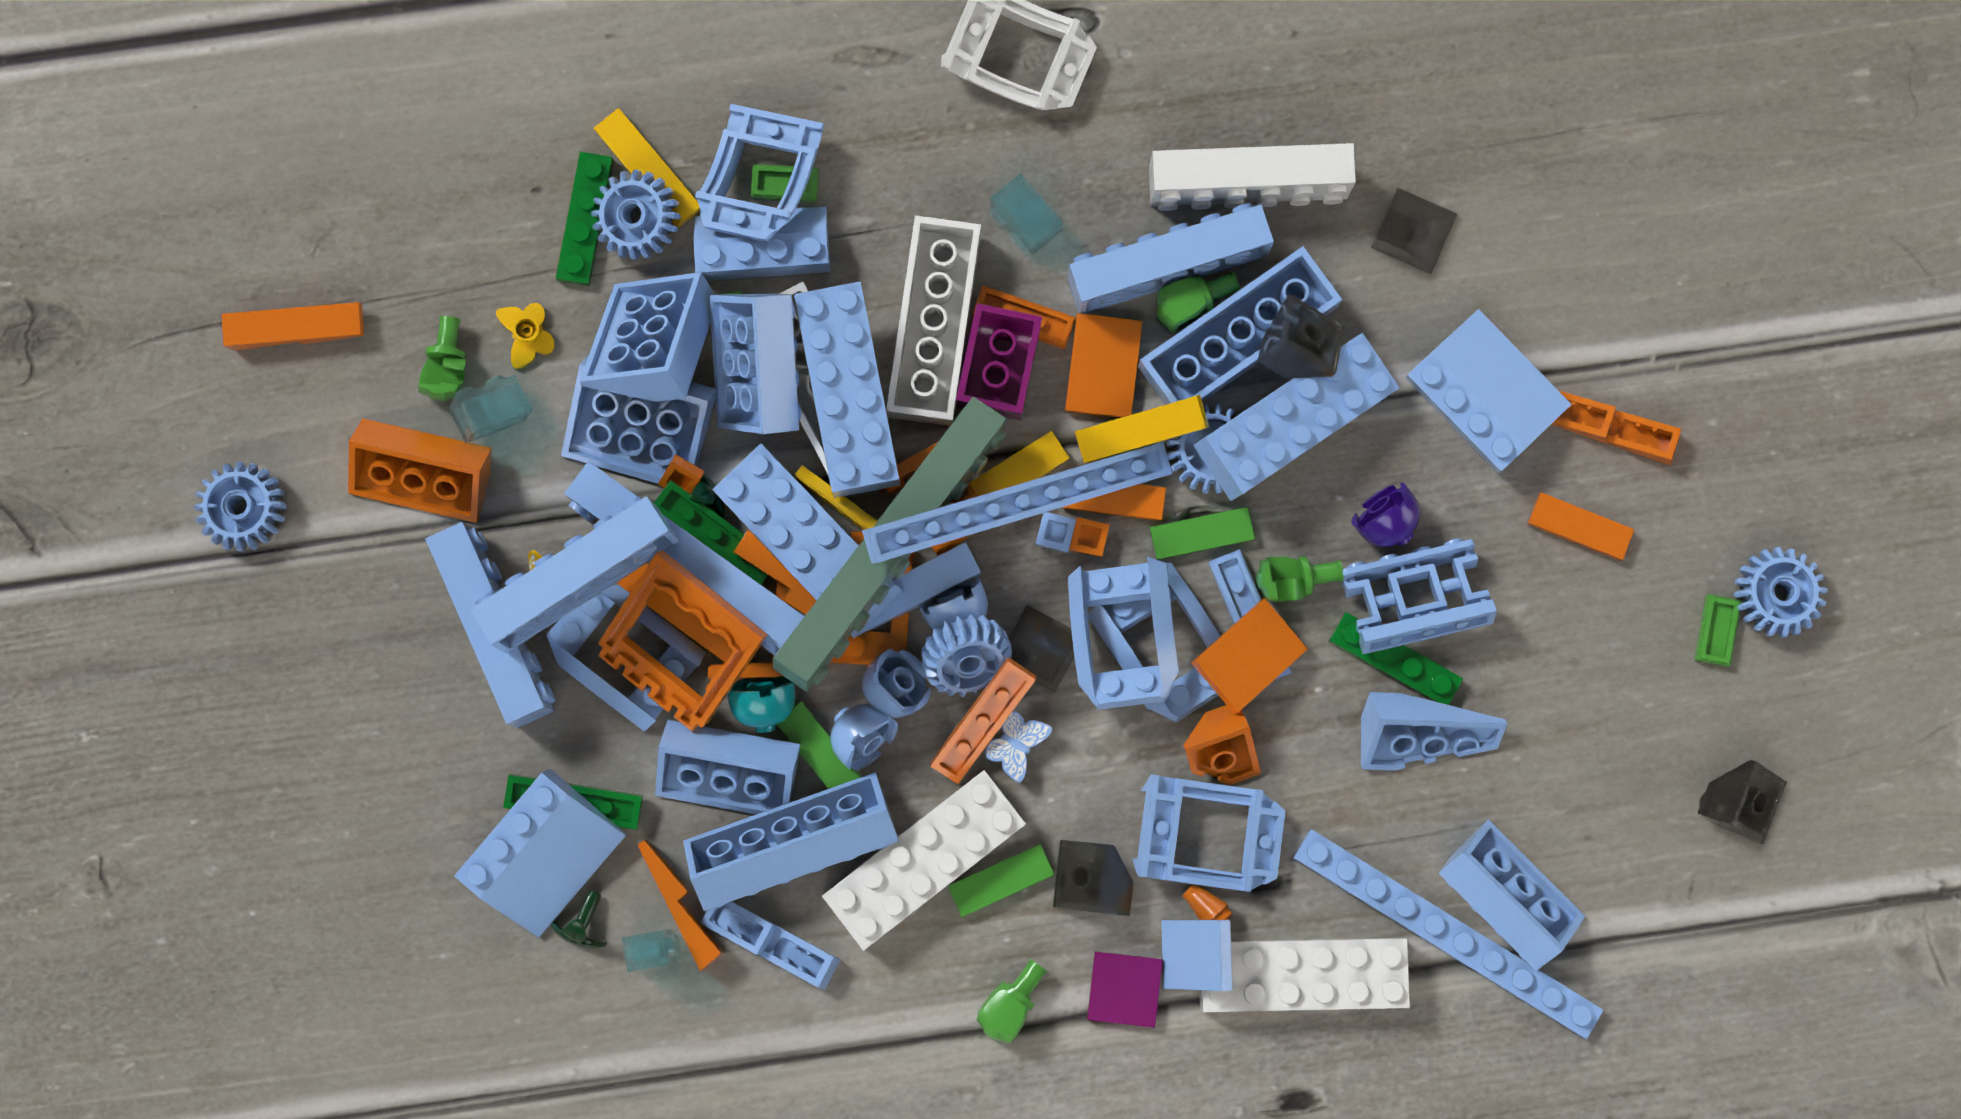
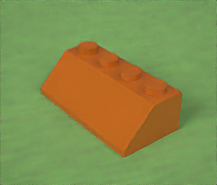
(418, 470)

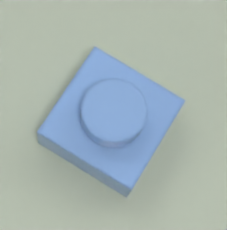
(1055, 532)

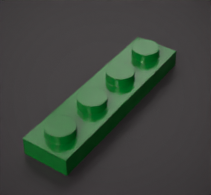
(579, 237)
(705, 527)
(1400, 664)
(617, 806)

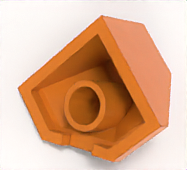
(1222, 747)

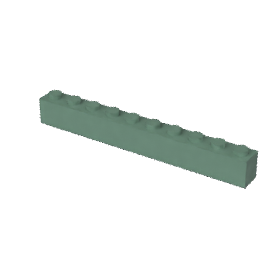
(861, 584)

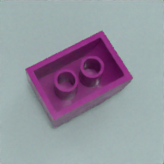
(999, 359)

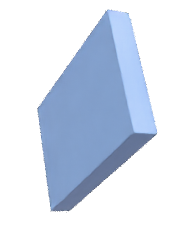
(1197, 955)

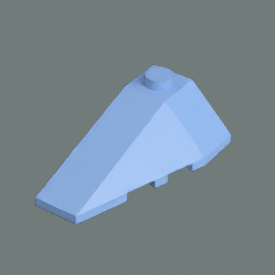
(1412, 729)

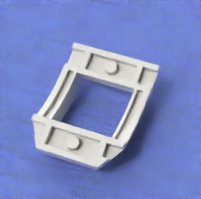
(1066, 69)

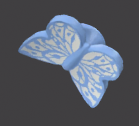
(1016, 743)

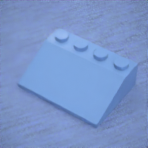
(650, 338)
(755, 362)
(1488, 391)
(636, 433)
(540, 853)

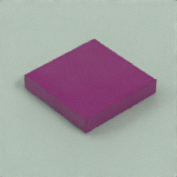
(1124, 989)

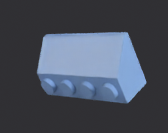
(794, 249)
(725, 768)
(1512, 895)

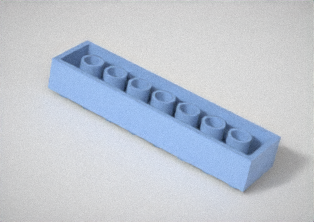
(599, 495)

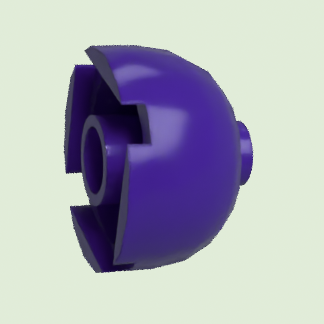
(1389, 517)

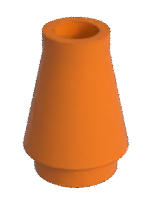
(1205, 904)

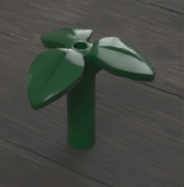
(705, 495)
(576, 929)

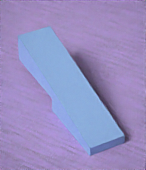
(928, 582)
(772, 943)

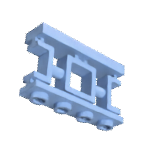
(1423, 620)

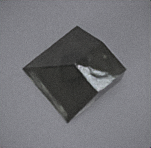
(1414, 230)
(1301, 342)
(1042, 648)
(1743, 800)
(1092, 879)

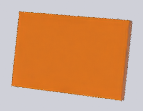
(1103, 366)
(1249, 656)

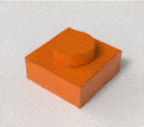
(681, 473)
(1089, 537)

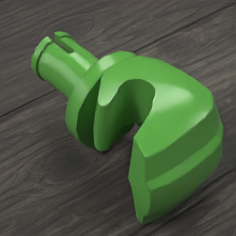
(1190, 296)
(446, 364)
(1294, 579)
(1008, 1005)

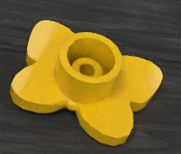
(527, 332)

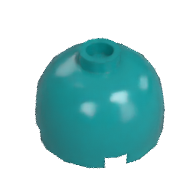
(762, 702)

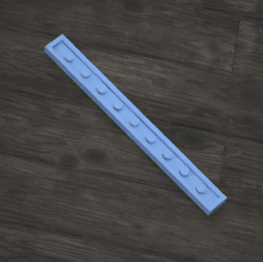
(1015, 503)
(1448, 934)

